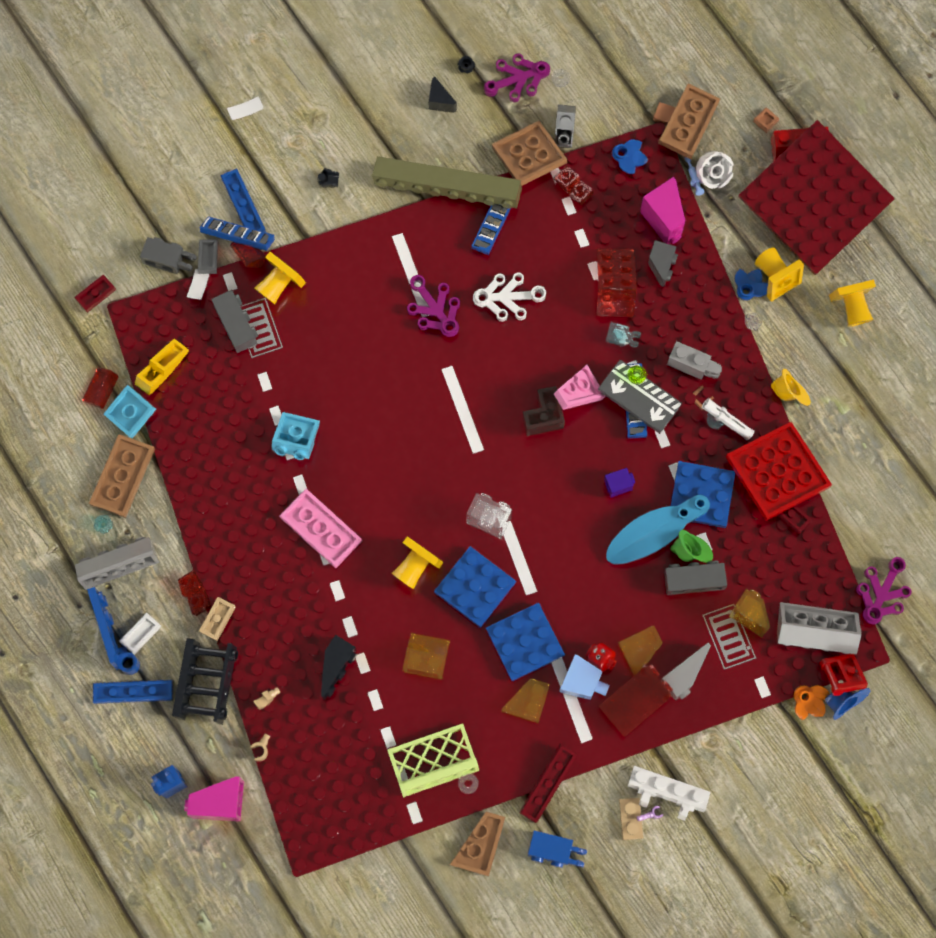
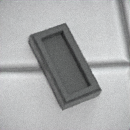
(208, 256)

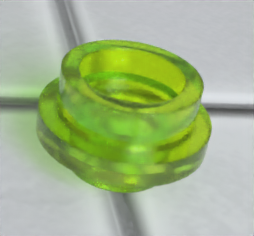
(636, 380)

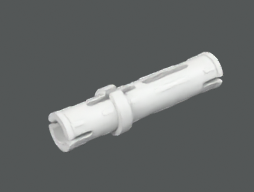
(722, 415)

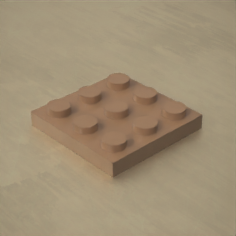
(529, 153)

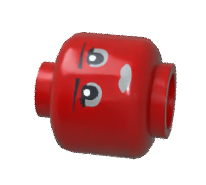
(601, 657)

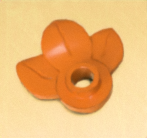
(812, 703)

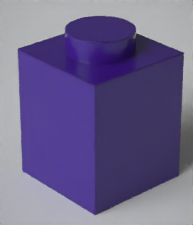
(619, 482)

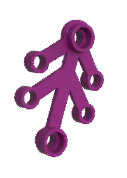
(520, 77)
(434, 308)
(882, 593)

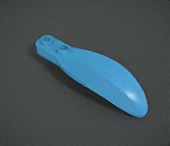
(654, 530)

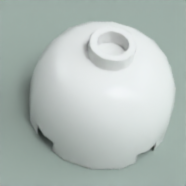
(714, 169)

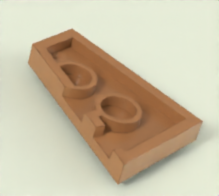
(480, 847)

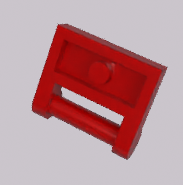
(849, 671)

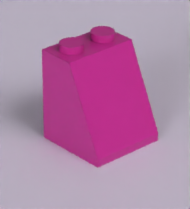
(664, 211)
(217, 801)

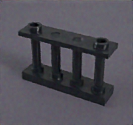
(189, 670)

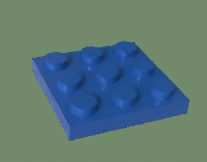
(707, 481)
(475, 586)
(525, 642)

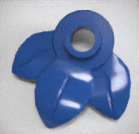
(632, 156)
(750, 282)

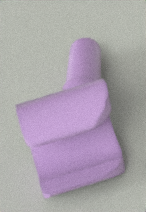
(651, 814)

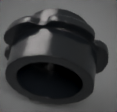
(466, 60)

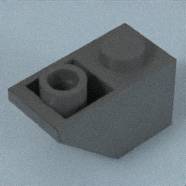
(565, 125)
(660, 261)

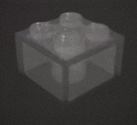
(489, 515)

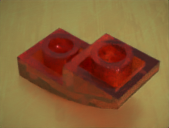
(573, 186)
(194, 591)

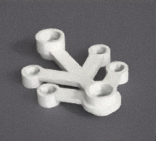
(506, 296)

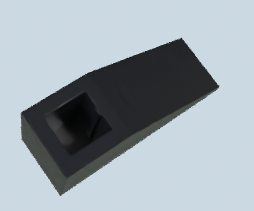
(336, 659)

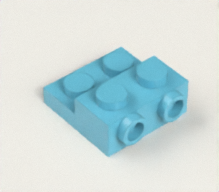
(295, 436)

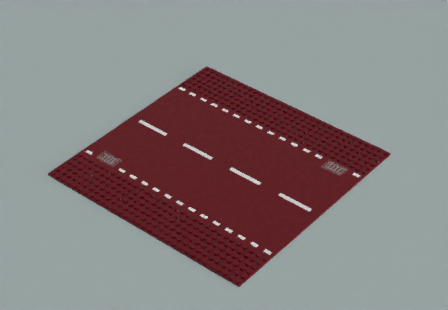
(408, 443)

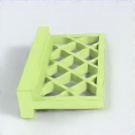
(438, 776)

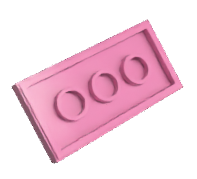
(320, 528)

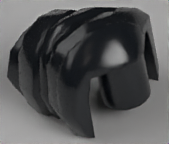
(328, 178)

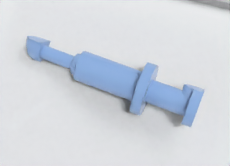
(695, 181)

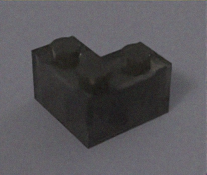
(548, 415)

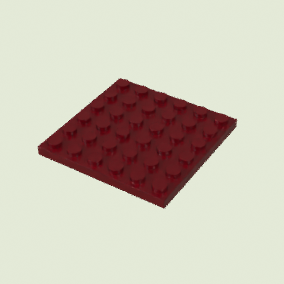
(816, 197)

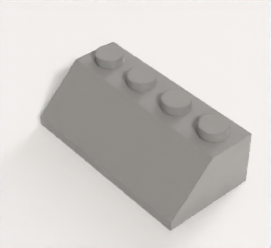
(116, 563)
(818, 628)

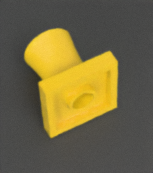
(781, 277)
(278, 279)
(855, 302)
(415, 563)

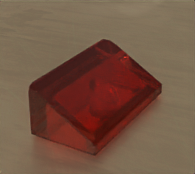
(249, 255)
(100, 387)

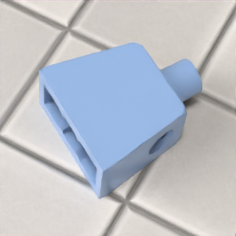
(583, 680)

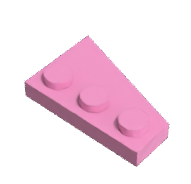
(579, 390)

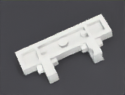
(657, 785)

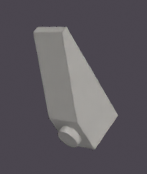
(684, 675)

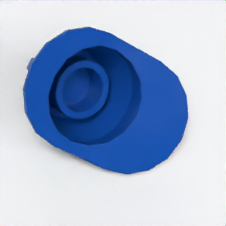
(846, 701)

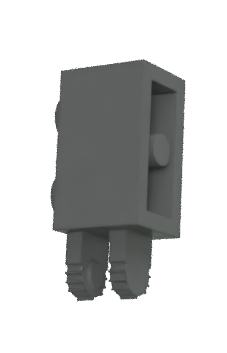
(166, 255)

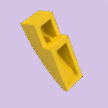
(161, 366)

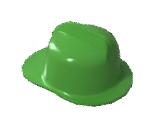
(690, 547)

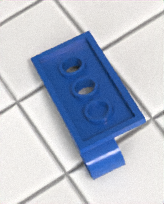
(116, 655)

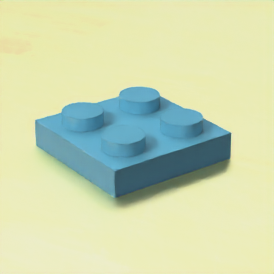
(129, 411)

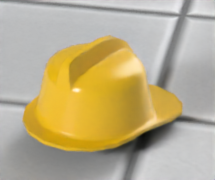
(789, 389)

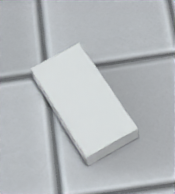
(140, 633)

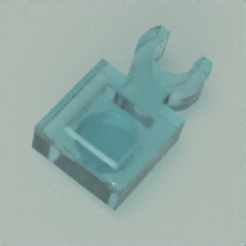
(619, 334)

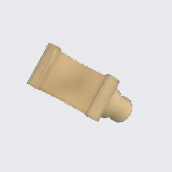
(266, 698)
(263, 743)

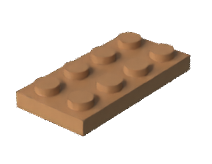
(689, 121)
(122, 476)

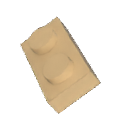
(217, 619)
(630, 826)

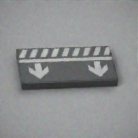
(643, 400)

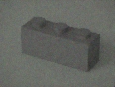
(235, 320)
(695, 578)

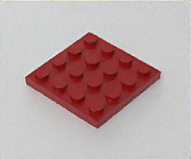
(778, 471)

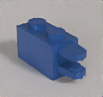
(168, 782)
(553, 849)

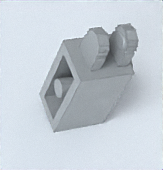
(693, 362)

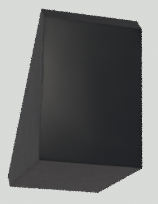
(440, 98)

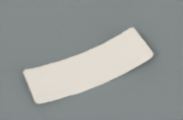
(245, 108)
(198, 285)

